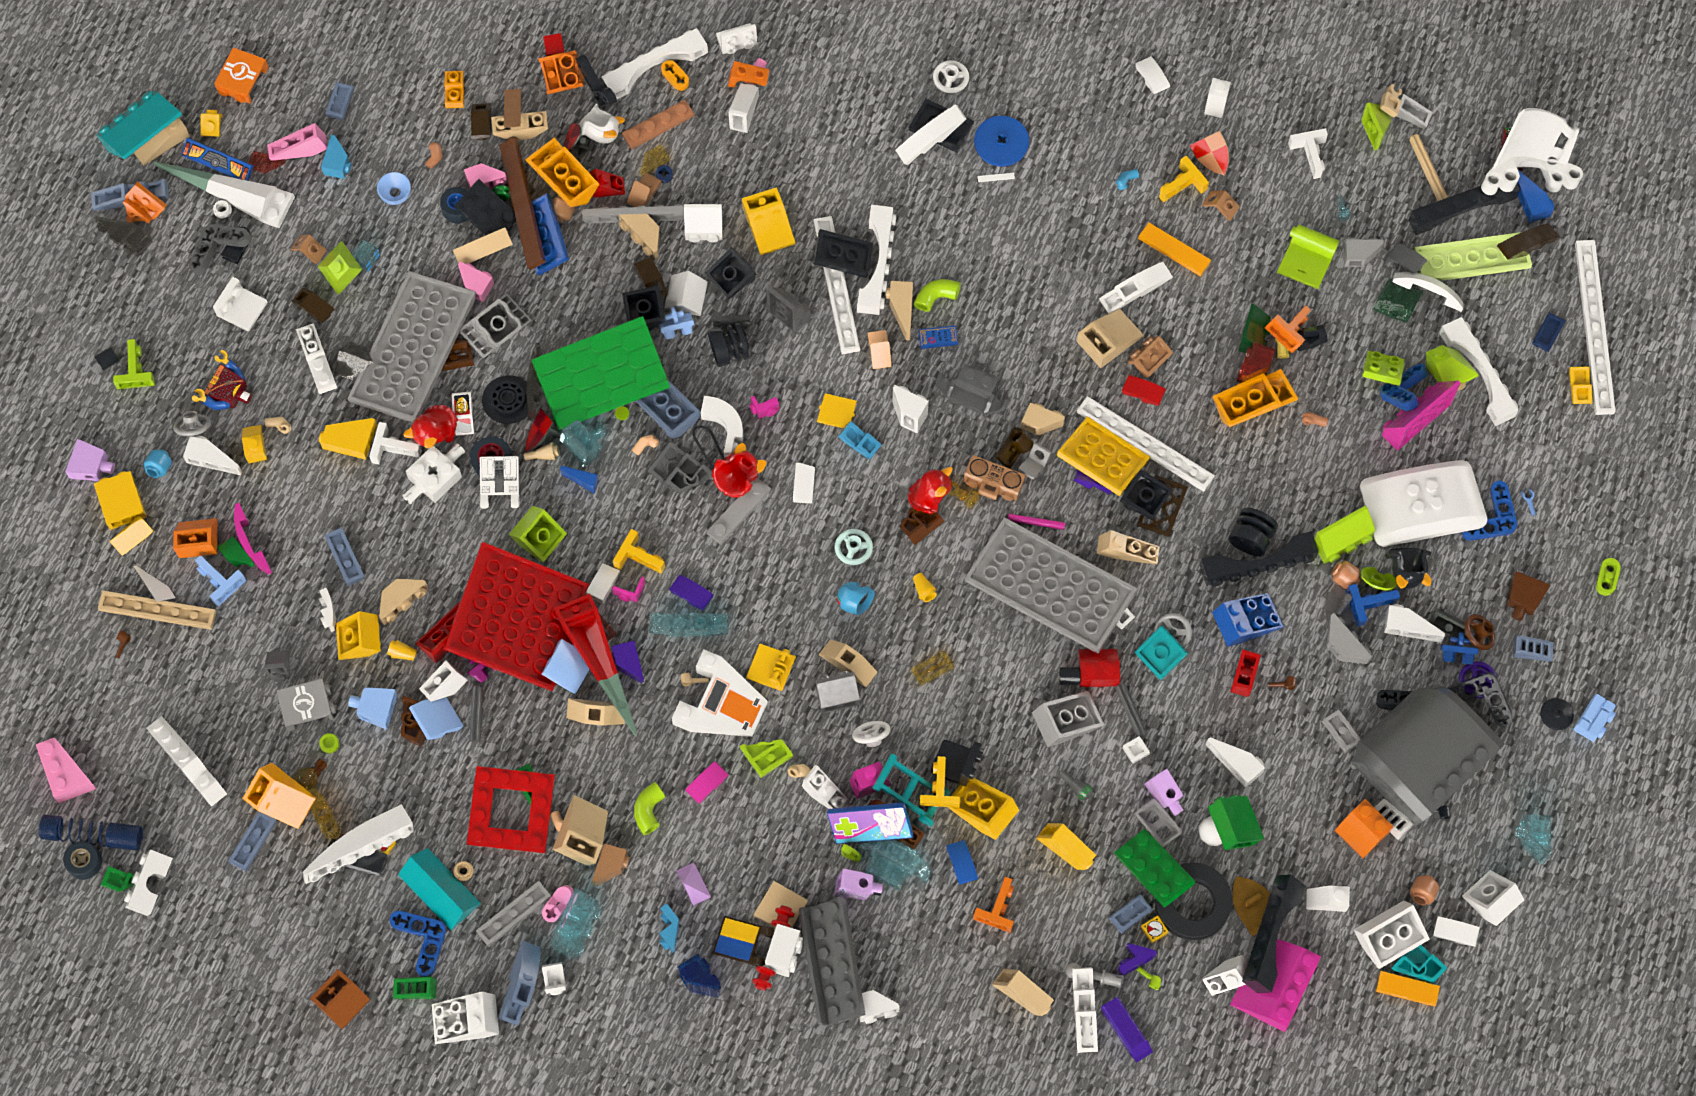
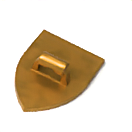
(1249, 902)

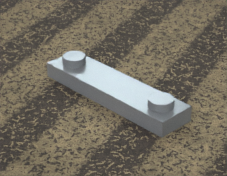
(738, 512)
(513, 914)

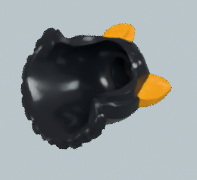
(1409, 566)

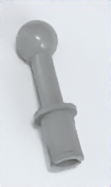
(1105, 977)

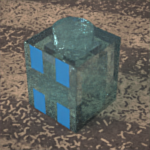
(366, 255)

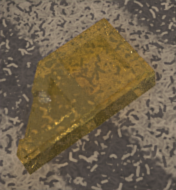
(654, 159)

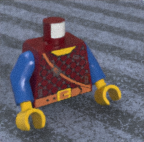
(225, 387)

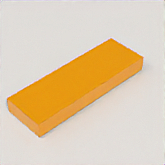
(1407, 988)

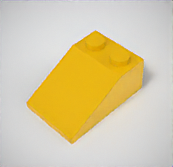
(985, 807)

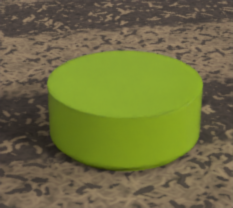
(329, 743)

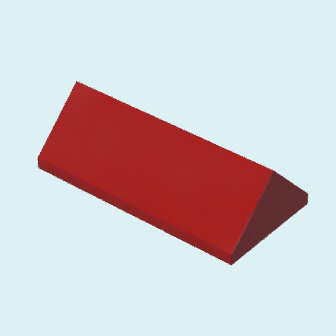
(435, 639)

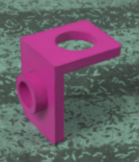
(627, 595)

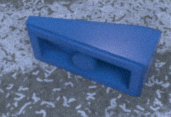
(585, 479)

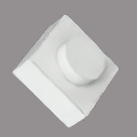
(1136, 750)

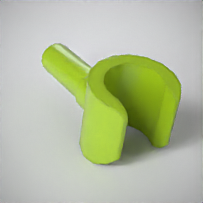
(1155, 981)

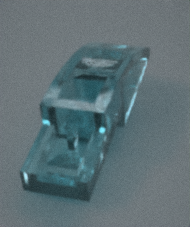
(688, 625)

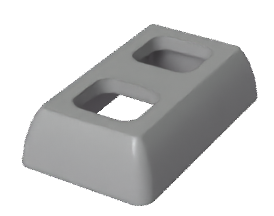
(1164, 820)

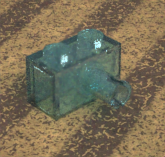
(582, 442)

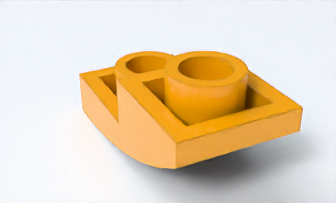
(454, 89)

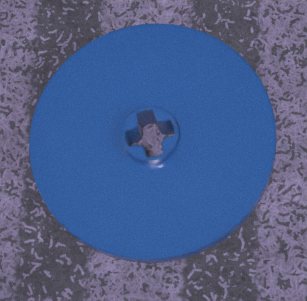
(1001, 153)

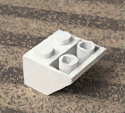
(910, 408)

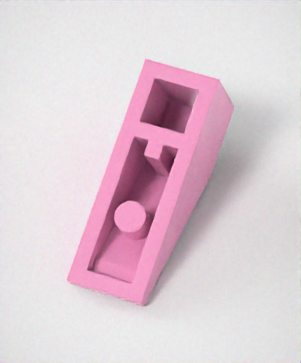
(301, 143)

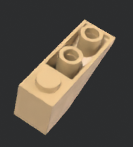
(1124, 547)

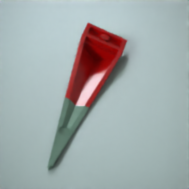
(585, 630)

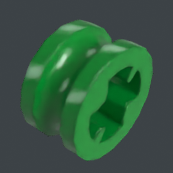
(502, 192)

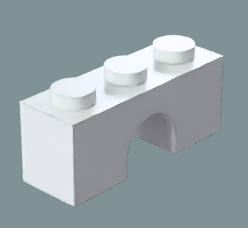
(140, 898)

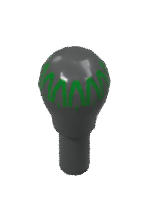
(1080, 788)

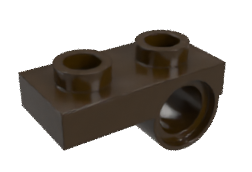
(1016, 444)

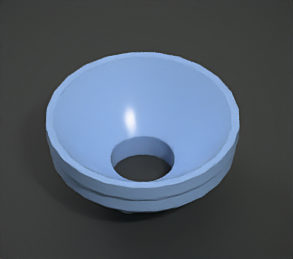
(392, 181)

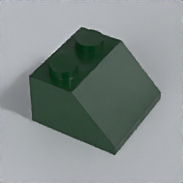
(1254, 328)

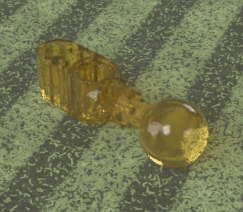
(308, 779)

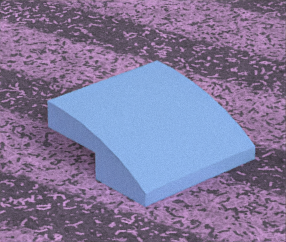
(566, 667)
(436, 718)

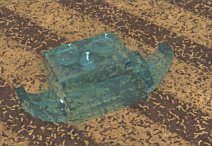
(893, 862)

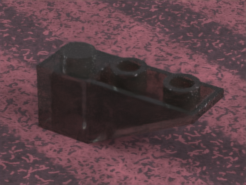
(128, 234)

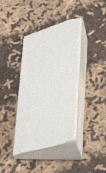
(803, 483)

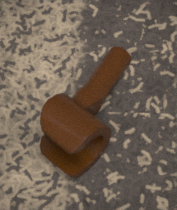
(124, 639)
(1290, 683)

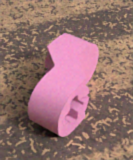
(552, 911)

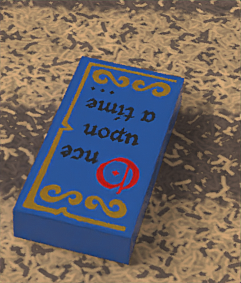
(938, 337)

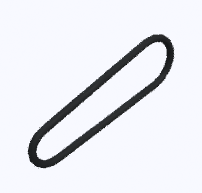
(714, 439)

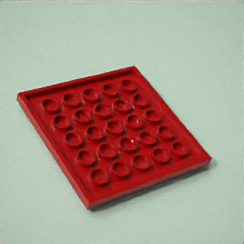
(510, 615)

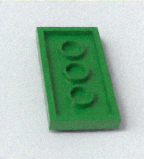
(1154, 868)

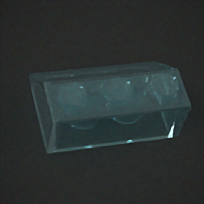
(575, 924)

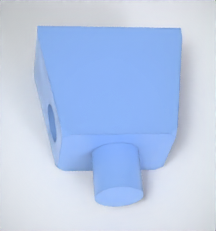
(375, 705)

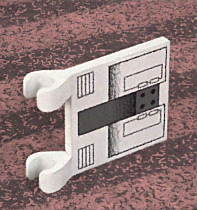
(499, 477)

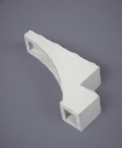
(186, 761)

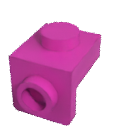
(764, 409)

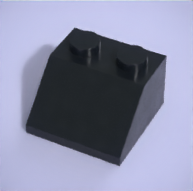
(644, 303)

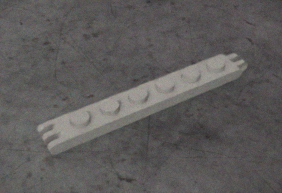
(611, 215)

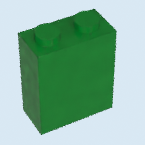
(1235, 822)

